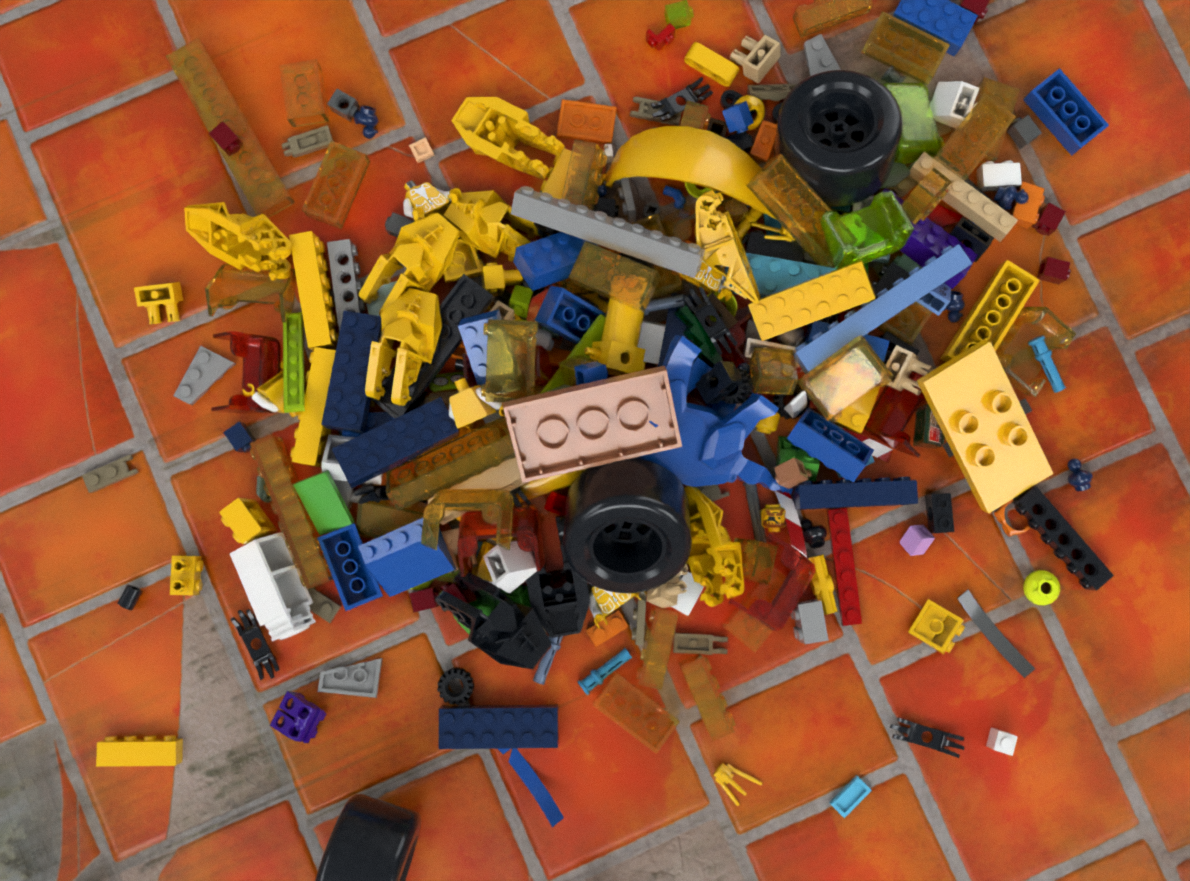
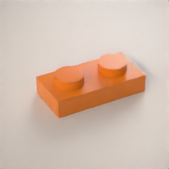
(764, 141)
(615, 624)

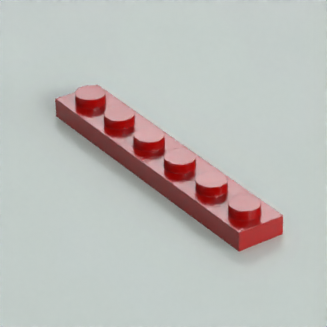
(844, 567)

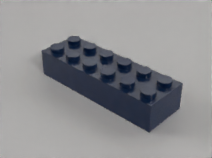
(346, 399)
(395, 442)
(858, 494)
(498, 726)

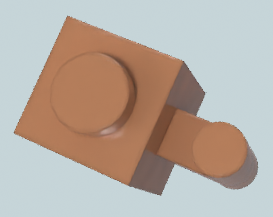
(791, 473)

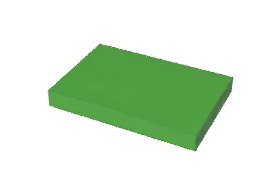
(323, 502)

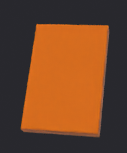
(586, 121)

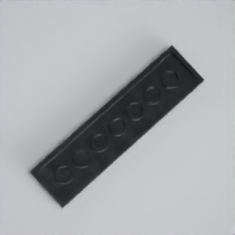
(462, 302)

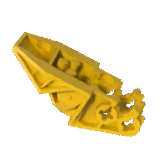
(496, 127)
(479, 222)
(240, 238)
(724, 246)
(426, 252)
(416, 324)
(713, 551)

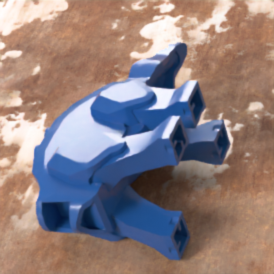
(713, 433)

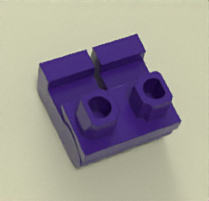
(299, 718)

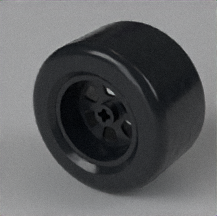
(841, 106)
(627, 556)
(370, 842)

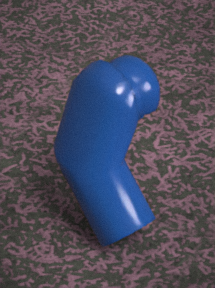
(677, 195)

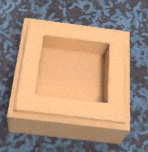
(421, 150)

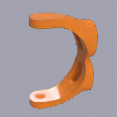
(999, 514)

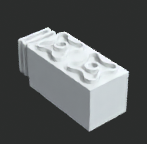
(274, 586)

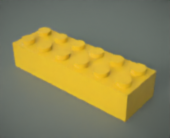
(314, 290)
(812, 300)
(994, 309)
(311, 435)

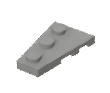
(819, 56)
(628, 204)
(201, 375)
(353, 680)

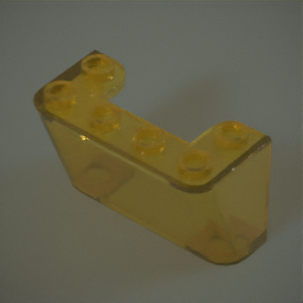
(1019, 358)

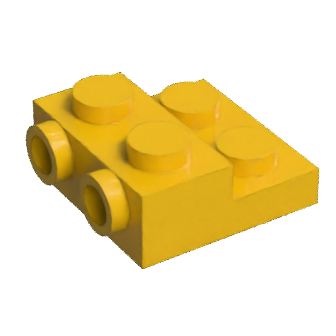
(464, 262)
(937, 627)

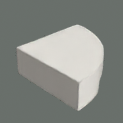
(609, 152)

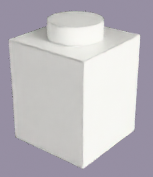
(1001, 741)

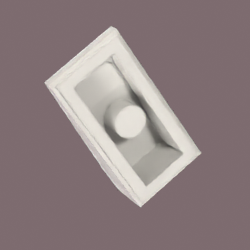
(797, 404)

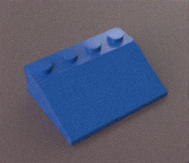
(402, 561)

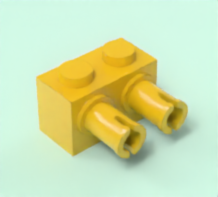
(496, 278)
(154, 295)
(186, 575)

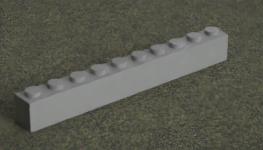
(608, 231)

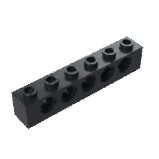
(1098, 572)

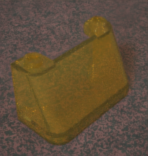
(680, 222)
(509, 359)
(845, 378)

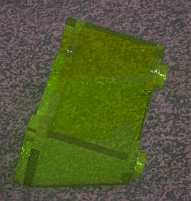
(919, 126)
(866, 232)

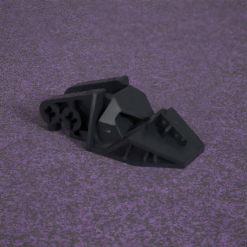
(559, 596)
(508, 634)

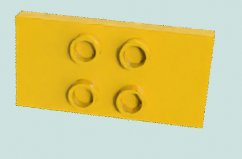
(985, 426)

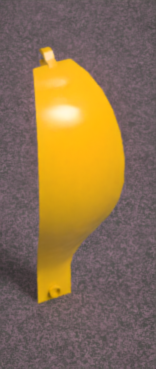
(689, 157)

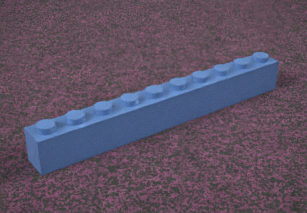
(883, 308)

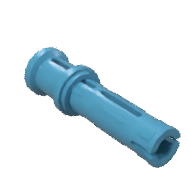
(1043, 355)
(597, 676)

